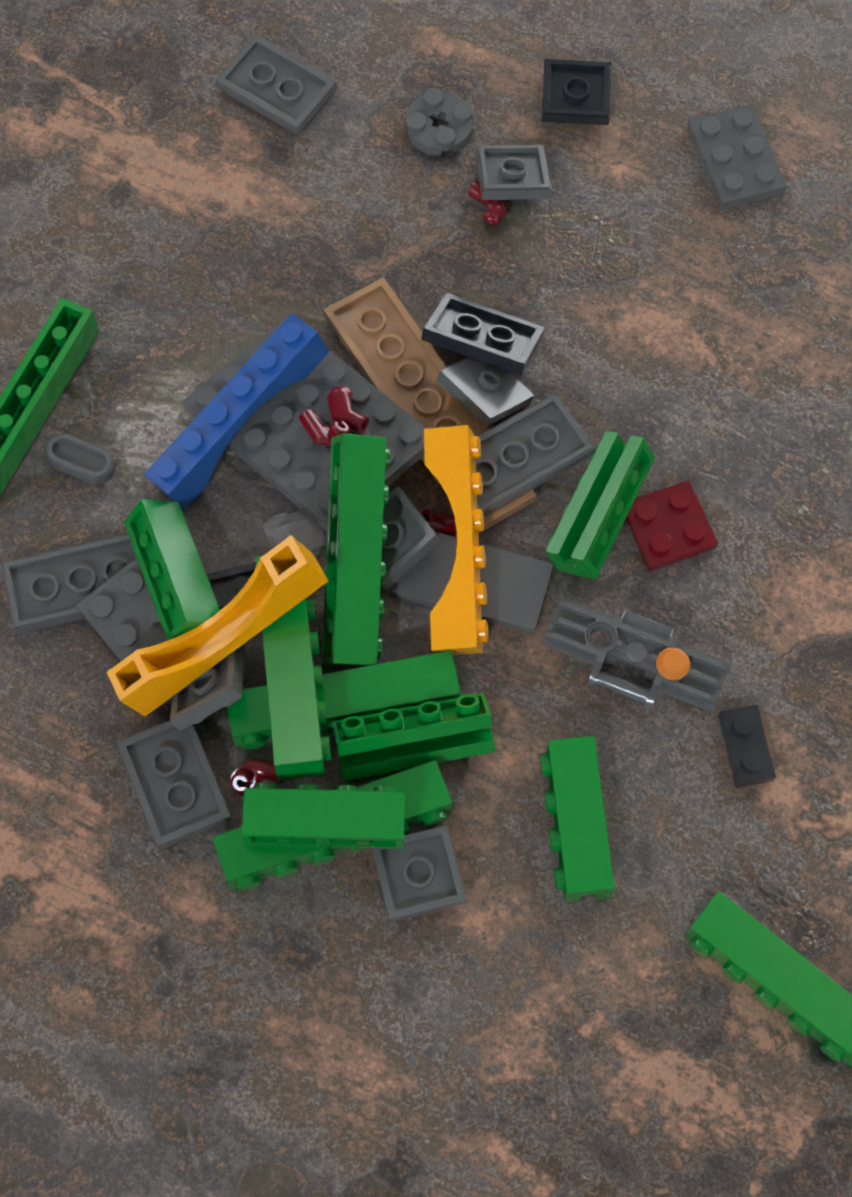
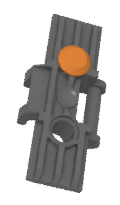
(643, 644)

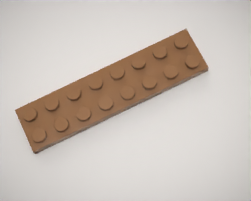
(403, 366)

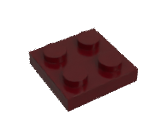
(670, 526)

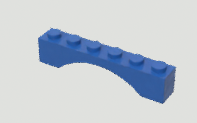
(192, 457)

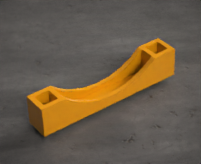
(458, 614)
(160, 671)

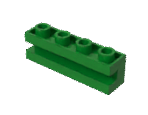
(600, 505)
(170, 566)
(413, 736)
(324, 816)
(578, 818)

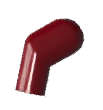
(495, 208)
(341, 410)
(320, 433)
(441, 522)
(252, 773)

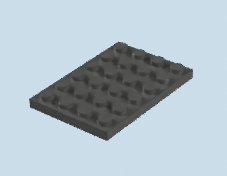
(281, 448)

